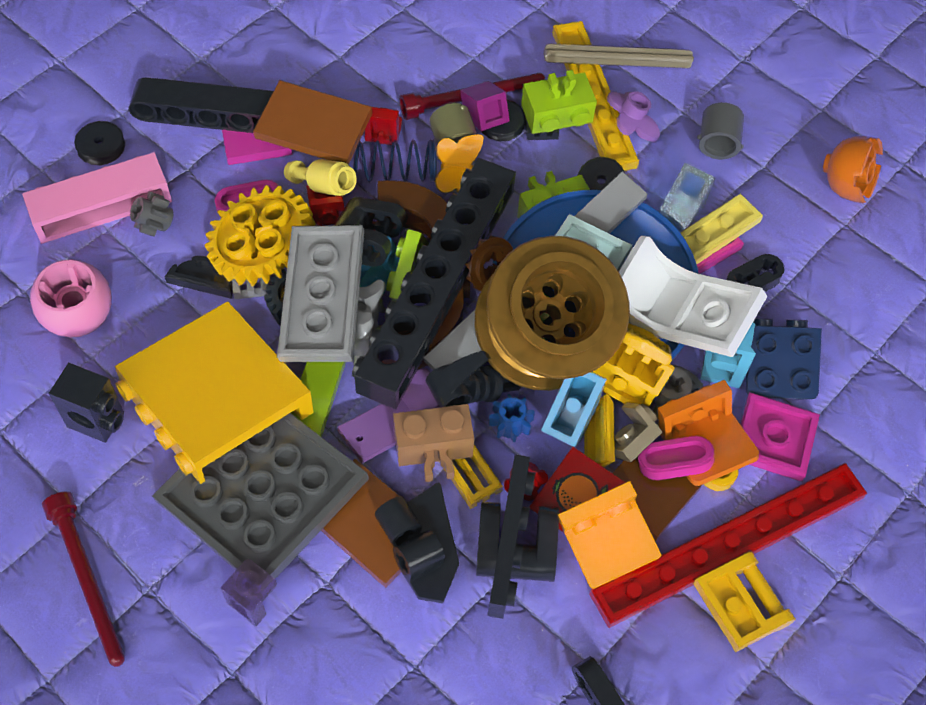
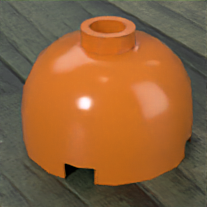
(853, 167)

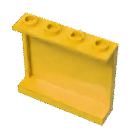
(210, 388)

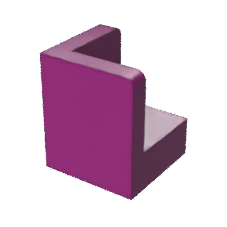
(486, 105)

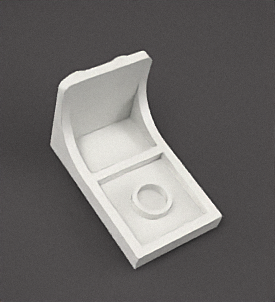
(685, 304)

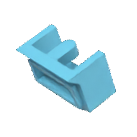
(731, 369)

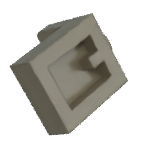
(637, 436)

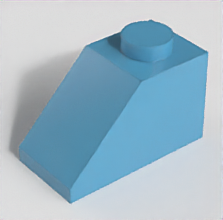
(574, 408)

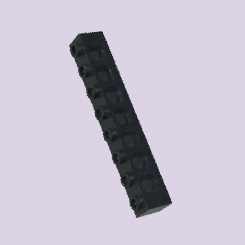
(390, 381)

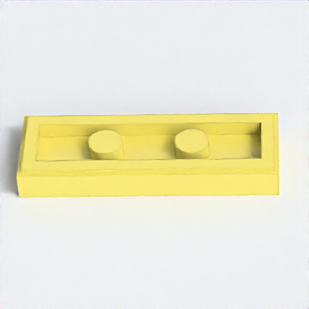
(721, 227)

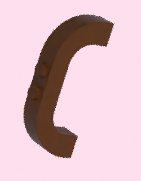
(423, 211)

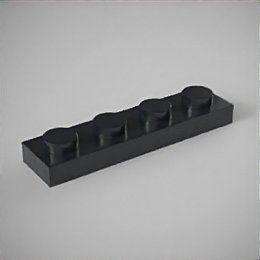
(509, 551)

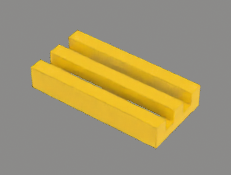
(482, 493)

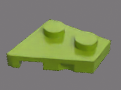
(407, 251)

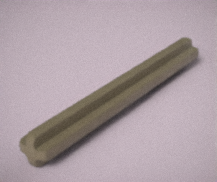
(618, 55)

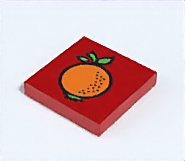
(574, 483)

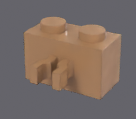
(434, 437)

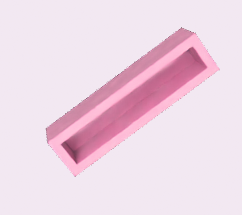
(93, 197)

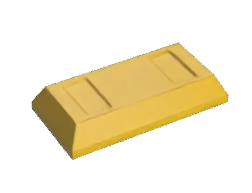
(599, 436)

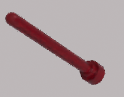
(413, 105)
(61, 510)

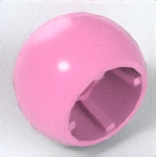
(70, 298)

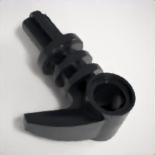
(468, 381)

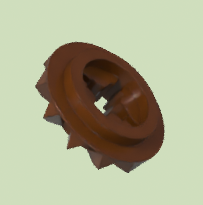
(491, 248)

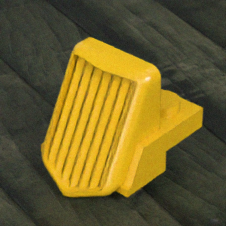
(637, 368)

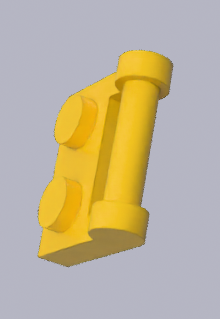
(734, 606)

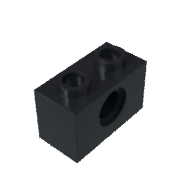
(87, 402)

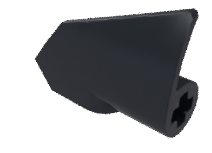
(422, 542)

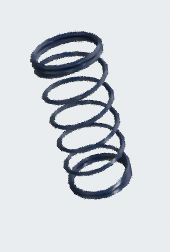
(430, 152)

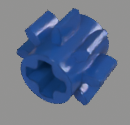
(511, 417)

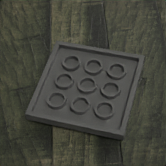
(265, 495)

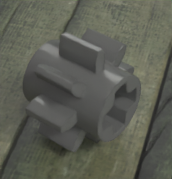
(151, 214)

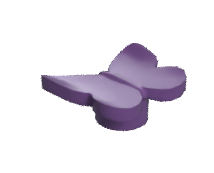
(632, 116)

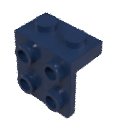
(785, 360)

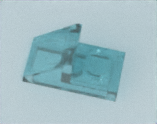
(687, 196)

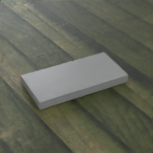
(321, 294)

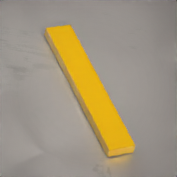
(604, 128)

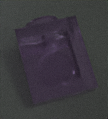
(247, 591)

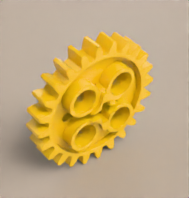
(256, 234)

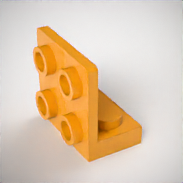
(609, 535)

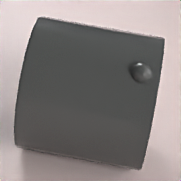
(721, 131)

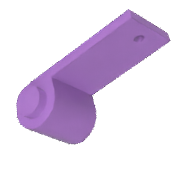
(376, 427)

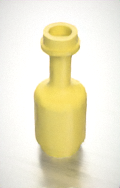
(323, 176)

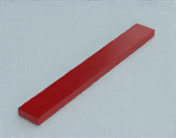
(744, 534)

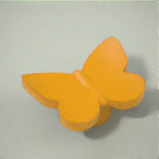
(456, 160)

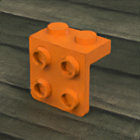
(710, 416)

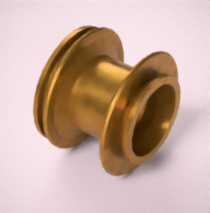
(516, 333)

